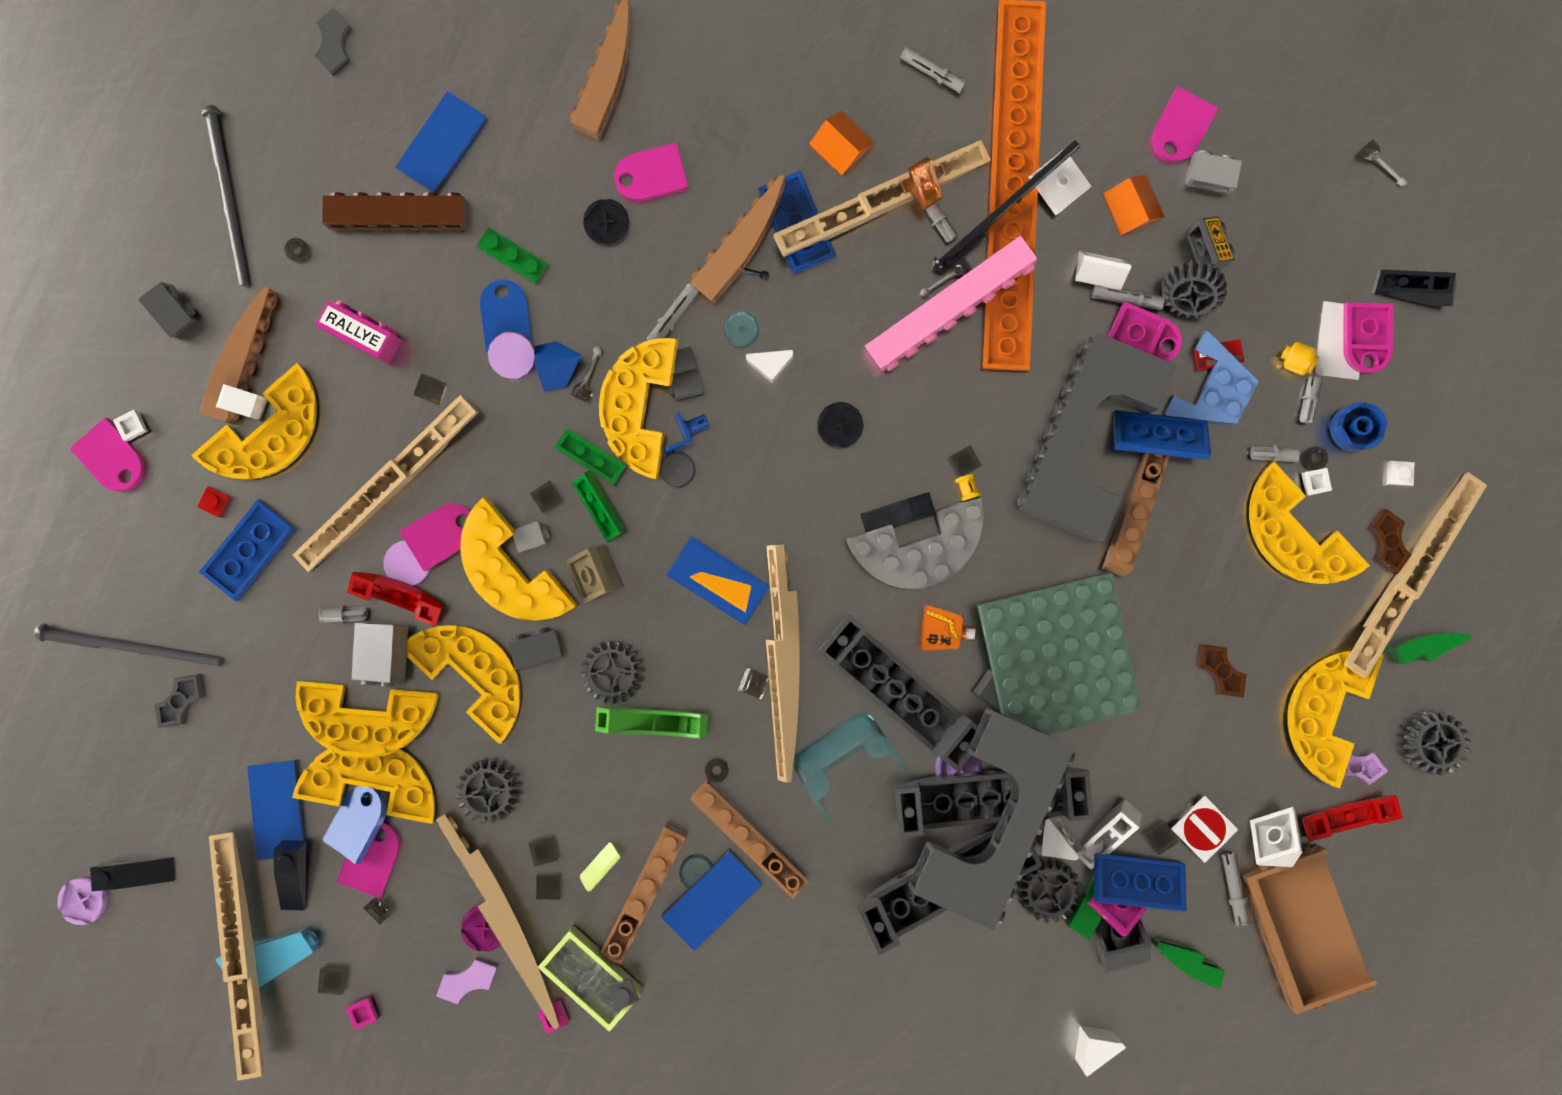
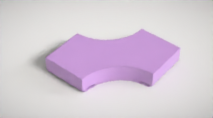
(1366, 767)
(456, 985)

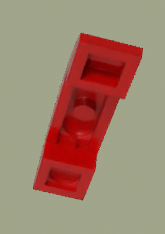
(395, 592)
(1351, 816)

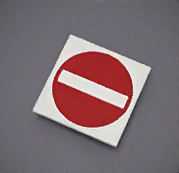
(1204, 829)

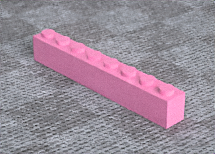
(951, 304)

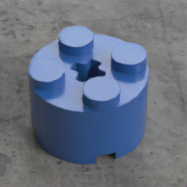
(1344, 427)

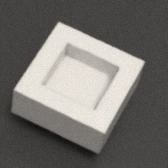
(130, 425)
(1400, 473)
(1316, 481)

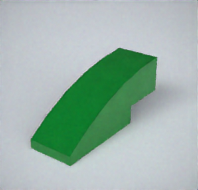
(1426, 646)
(1084, 918)
(1191, 962)

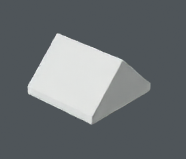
(1101, 270)
(1276, 839)
(1060, 841)
(1096, 1048)

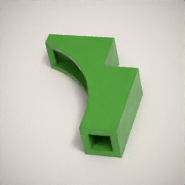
(651, 721)

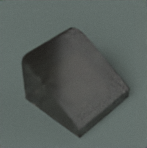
(430, 389)

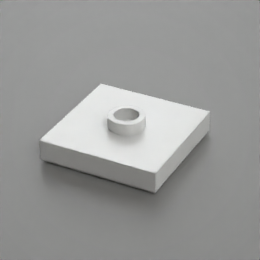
(1062, 185)

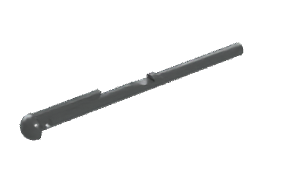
(211, 113)
(43, 633)

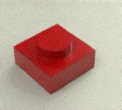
(214, 501)

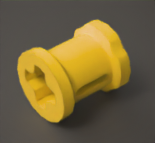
(968, 487)

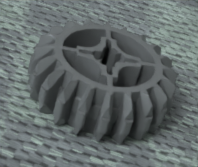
(1207, 283)
(612, 683)
(1441, 761)
(467, 795)
(1057, 886)

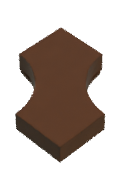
(1389, 533)
(1228, 679)

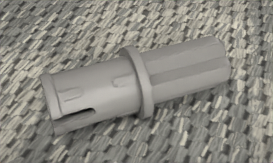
(942, 223)
(1310, 399)
(1274, 454)
(343, 614)

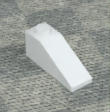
(1111, 831)

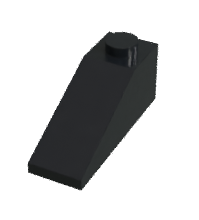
(1419, 286)
(899, 513)
(131, 873)
(290, 874)

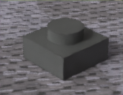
(623, 993)

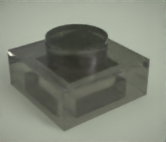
(965, 461)
(546, 496)
(753, 683)
(1161, 838)
(543, 851)
(548, 886)
(378, 910)
(332, 980)

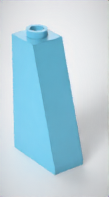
(281, 953)

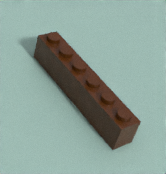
(395, 211)

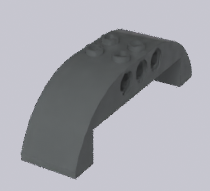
(899, 691)
(979, 799)
(896, 910)

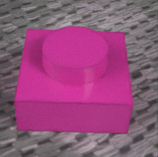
(362, 1013)
(560, 1015)

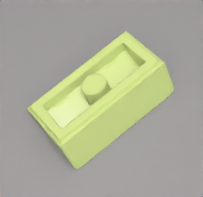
(600, 866)

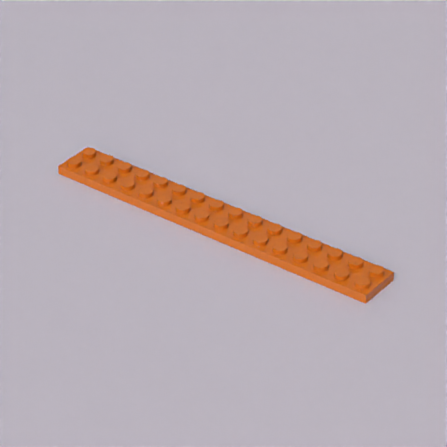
(1012, 162)

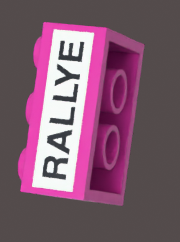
(359, 331)

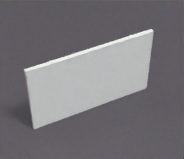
(1330, 344)

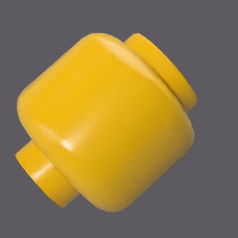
(1300, 358)

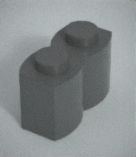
(686, 378)

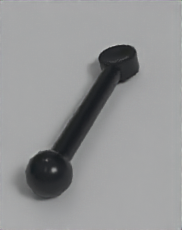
(764, 274)

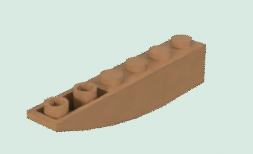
(605, 76)
(740, 245)
(238, 355)
(1135, 515)
(749, 838)
(643, 893)

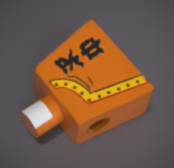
(943, 630)

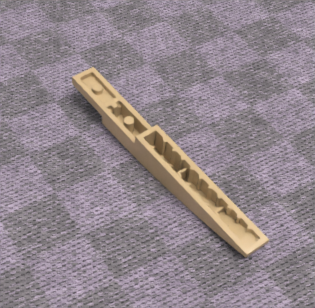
(875, 201)
(386, 483)
(1414, 575)
(783, 662)
(500, 917)
(237, 956)

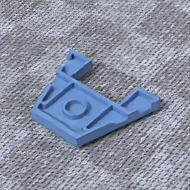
(1224, 391)

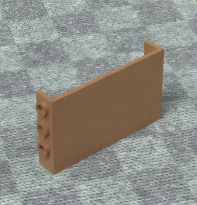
(1306, 931)

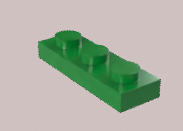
(512, 255)
(590, 456)
(598, 506)

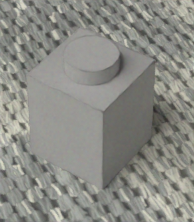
(531, 537)

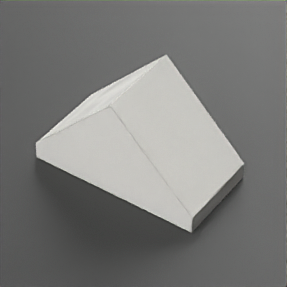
(770, 363)
(242, 402)

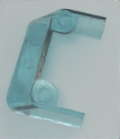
(836, 746)

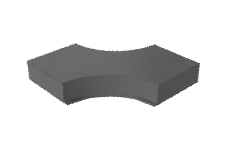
(333, 33)
(184, 692)

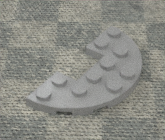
(927, 559)

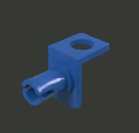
(686, 429)

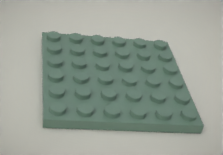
(1061, 655)

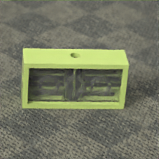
(586, 975)

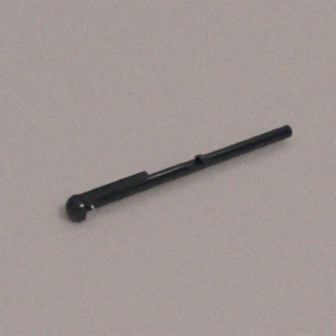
(978, 234)

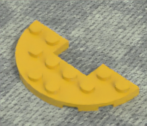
(625, 401)
(274, 442)
(1287, 543)
(497, 576)
(480, 663)
(1315, 710)
(362, 732)
(396, 772)

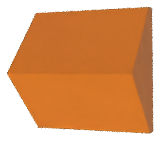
(841, 142)
(1133, 204)

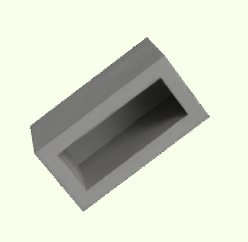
(1213, 172)

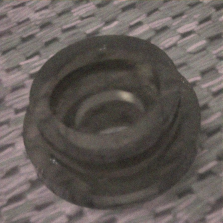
(291, 245)
(1322, 457)
(716, 777)

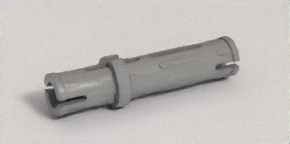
(941, 74)
(689, 294)
(1135, 298)
(1237, 897)

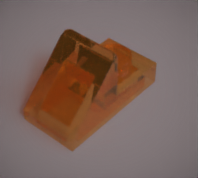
(923, 183)

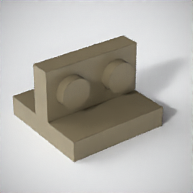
(593, 573)

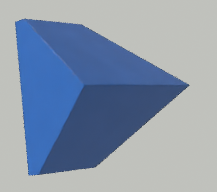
(555, 364)

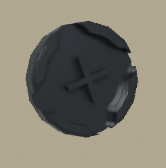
(606, 222)
(840, 425)

